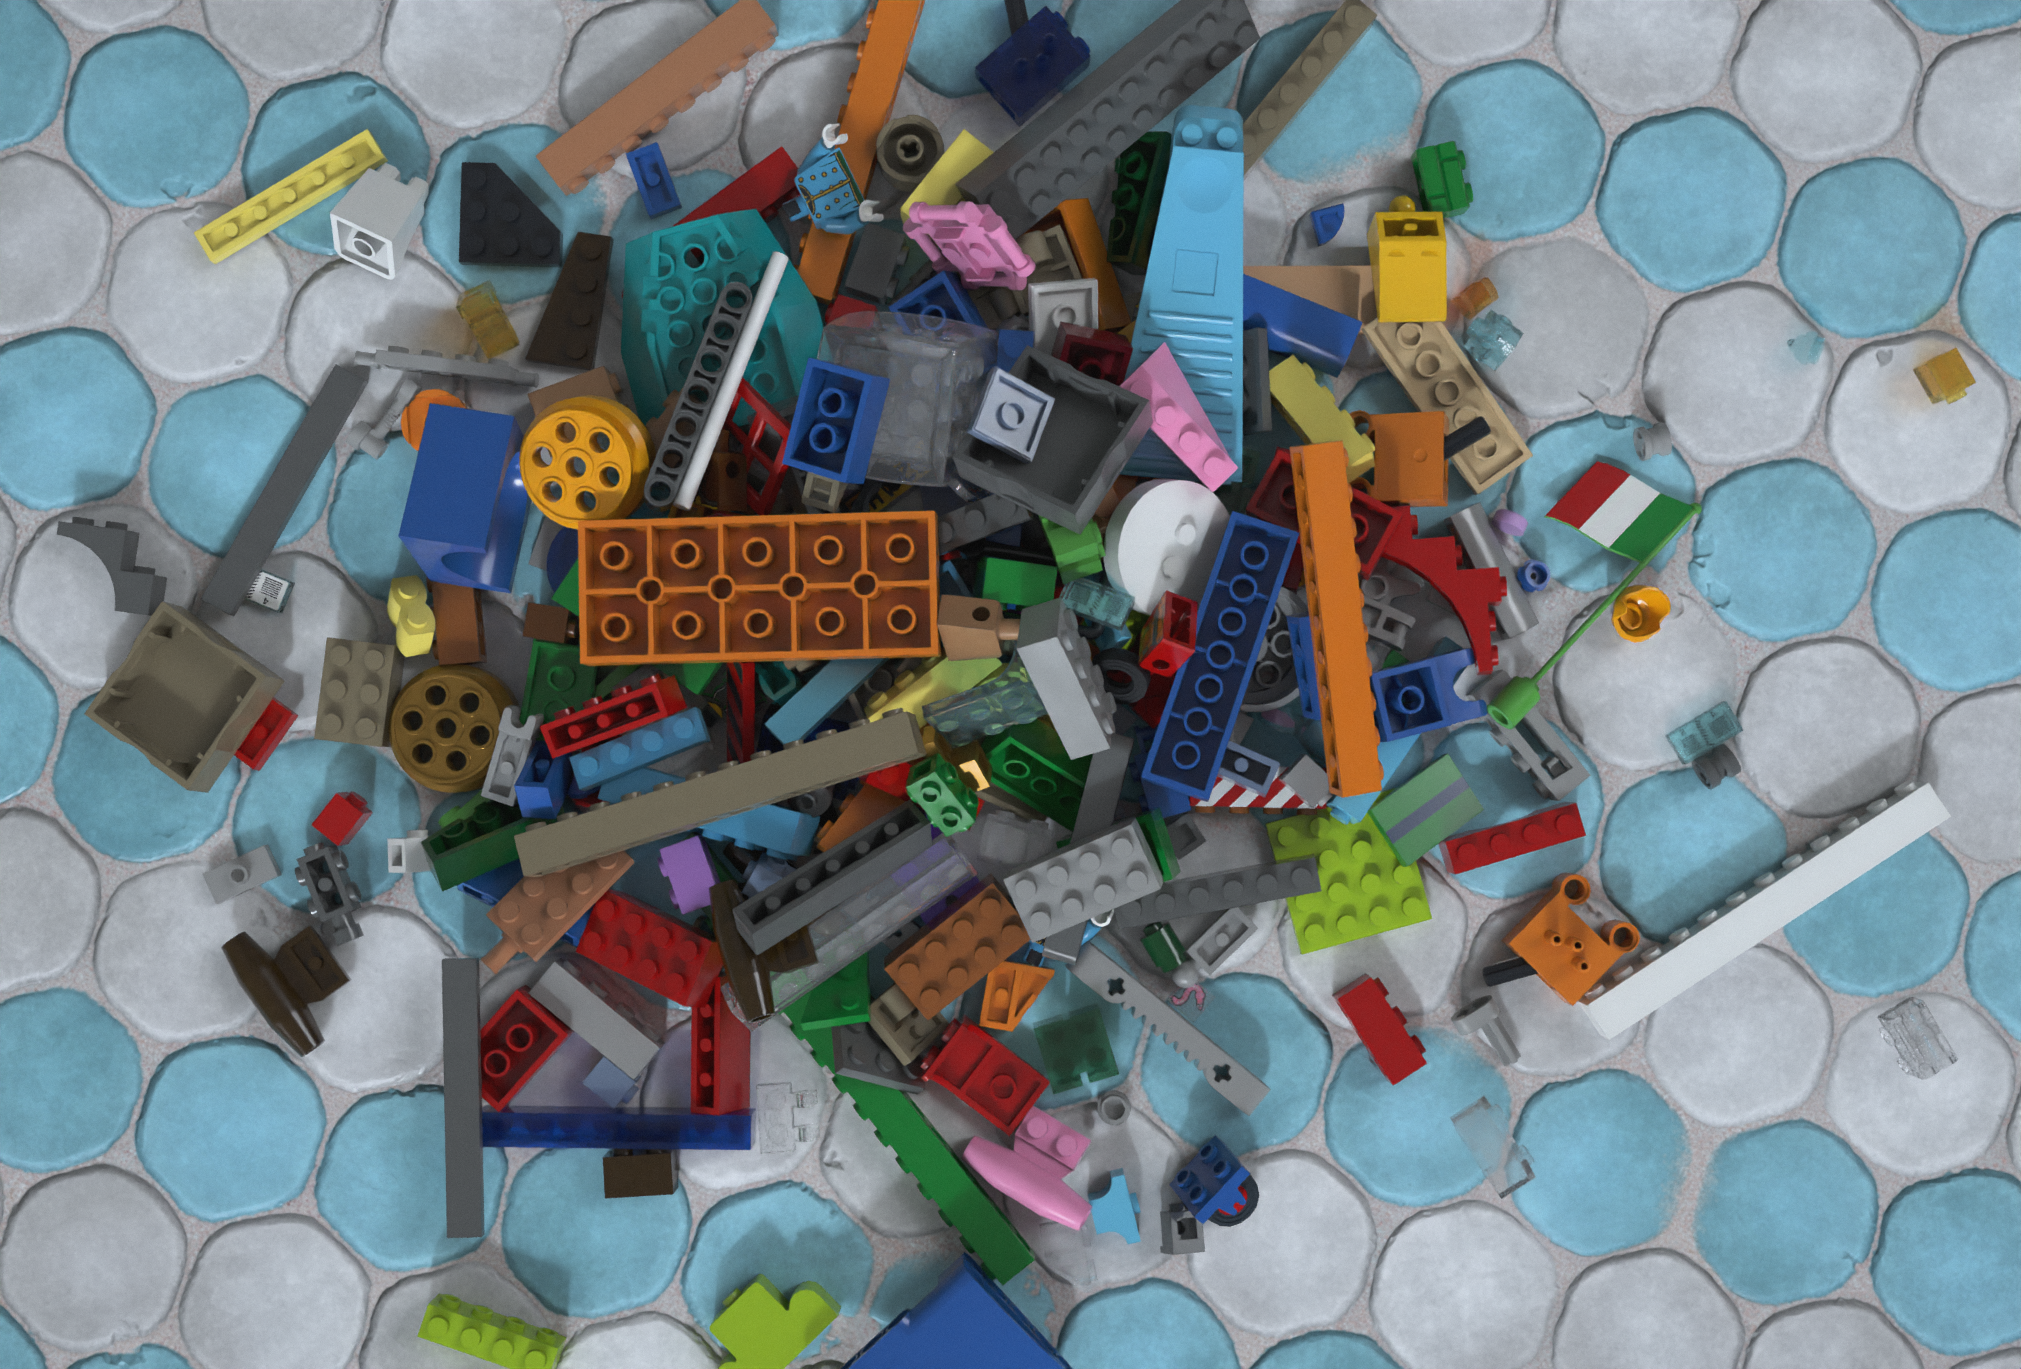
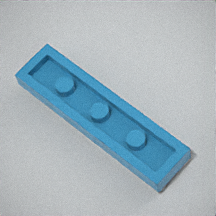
(639, 749)

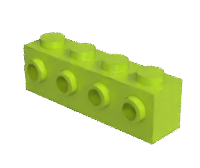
(490, 1335)

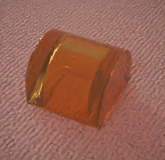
(1475, 298)

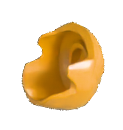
(1639, 612)

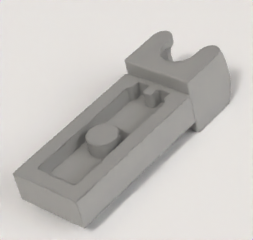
(510, 754)

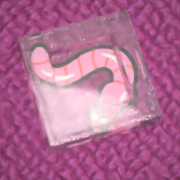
(1191, 1000)

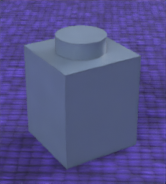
(611, 1083)

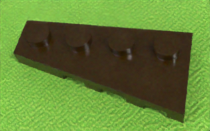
(574, 313)

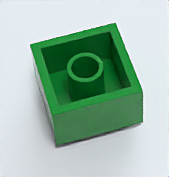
(1014, 582)

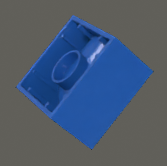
(467, 499)

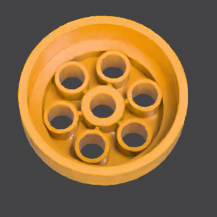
(629, 452)

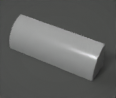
(1483, 550)

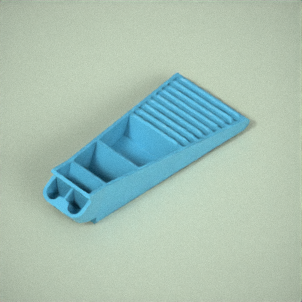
(1197, 283)

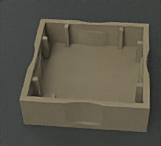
(184, 697)

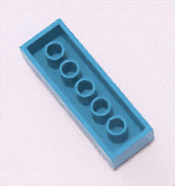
(769, 827)

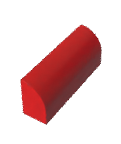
(719, 1057)

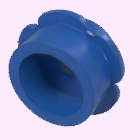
(1541, 572)

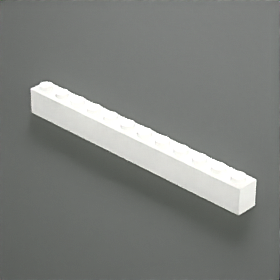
(1763, 908)

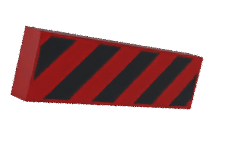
(740, 711)

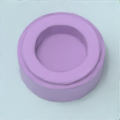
(1510, 522)

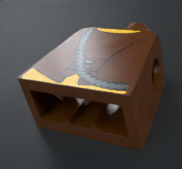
(724, 478)

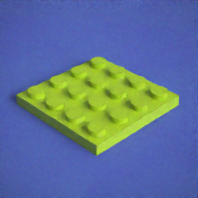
(1359, 880)

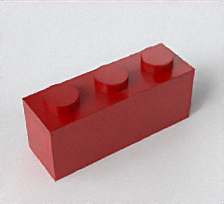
(1381, 1028)

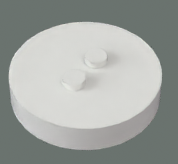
(1163, 541)

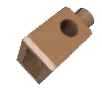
(974, 628)

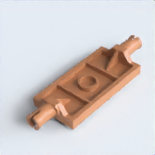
(547, 906)

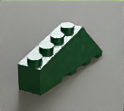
(1137, 201)
(477, 843)

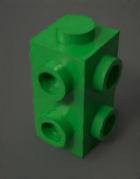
(942, 795)

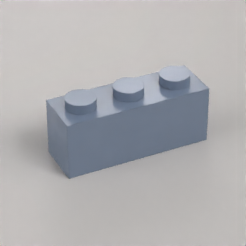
(1248, 769)

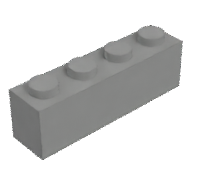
(597, 1017)

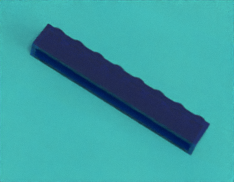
(617, 1128)

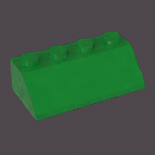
(1037, 770)

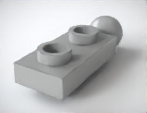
(1214, 946)

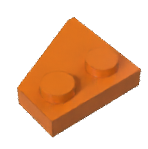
(1010, 992)

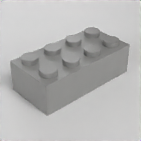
(1066, 678)
(1083, 879)

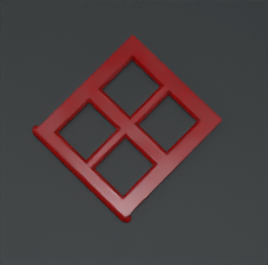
(765, 414)

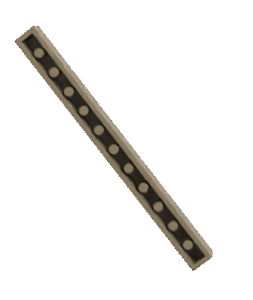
(720, 794)

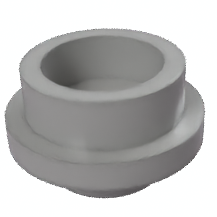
(1113, 1107)

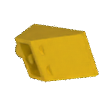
(1408, 263)

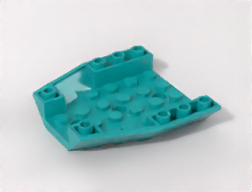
(671, 301)

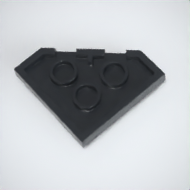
(502, 223)

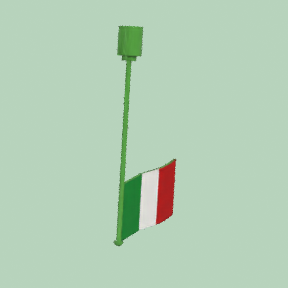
(1620, 517)

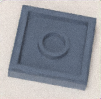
(1010, 415)

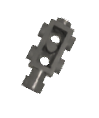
(325, 886)

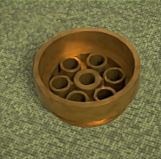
(458, 683)

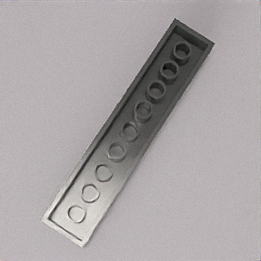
(1109, 110)

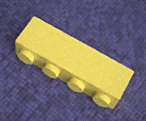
(1315, 416)
(929, 683)

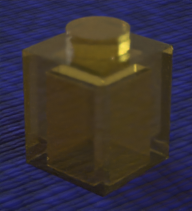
(1945, 377)

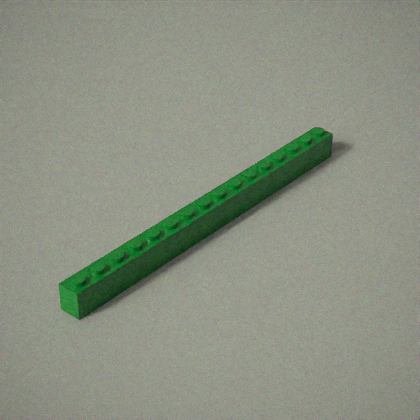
(918, 1149)

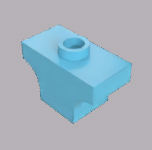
(1115, 1208)

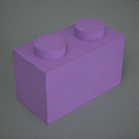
(689, 872)

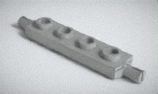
(432, 363)

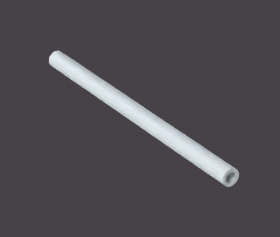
(730, 381)

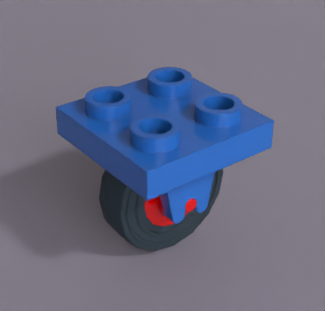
(1217, 1186)

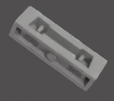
(1524, 757)

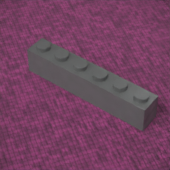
(832, 877)
(1223, 891)

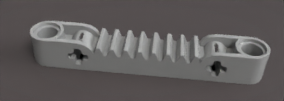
(1237, 1086)

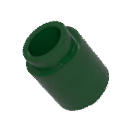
(1163, 946)

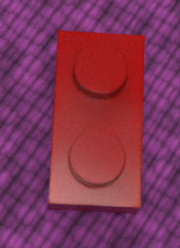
(266, 734)

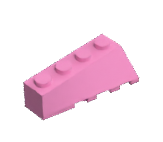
(1180, 418)

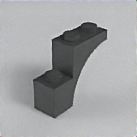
(134, 586)

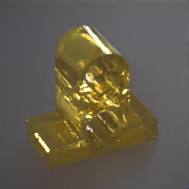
(487, 319)

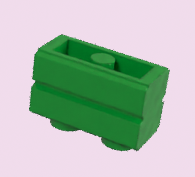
(1441, 179)

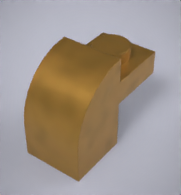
(968, 760)

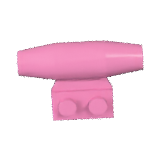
(1034, 1170)

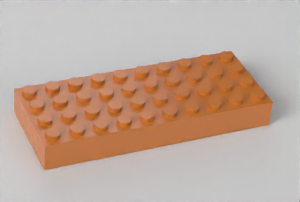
(759, 588)

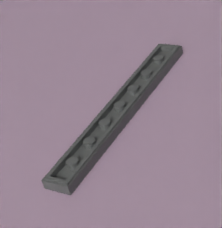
(284, 490)
(463, 1097)

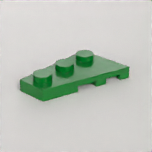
(840, 998)

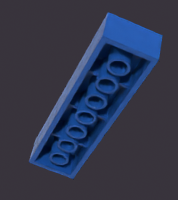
(1228, 641)

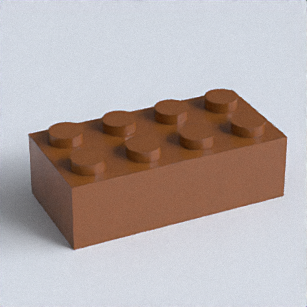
(957, 947)

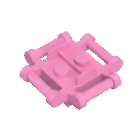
(971, 243)

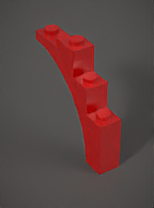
(1466, 590)

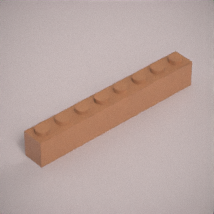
(658, 95)

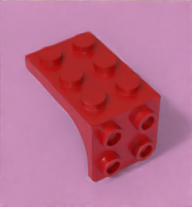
(984, 1074)

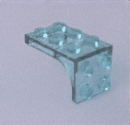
(987, 708)

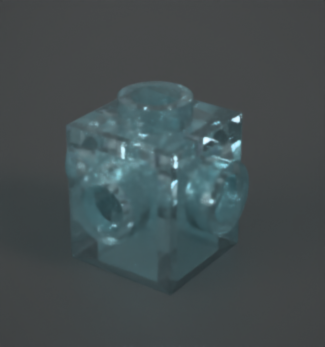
(1492, 339)

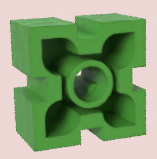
(1074, 553)

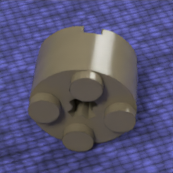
(904, 136)

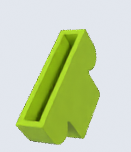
(768, 1329)

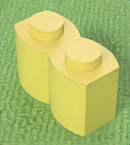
(411, 616)

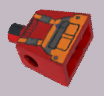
(1169, 635)

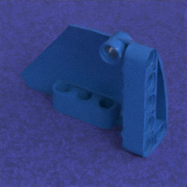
(960, 1326)

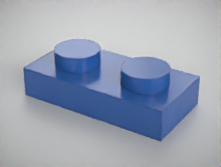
(654, 180)

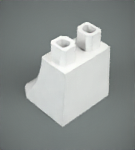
(378, 220)

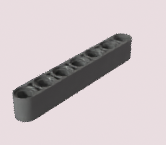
(701, 380)
(1094, 814)

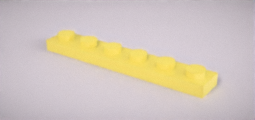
(290, 197)

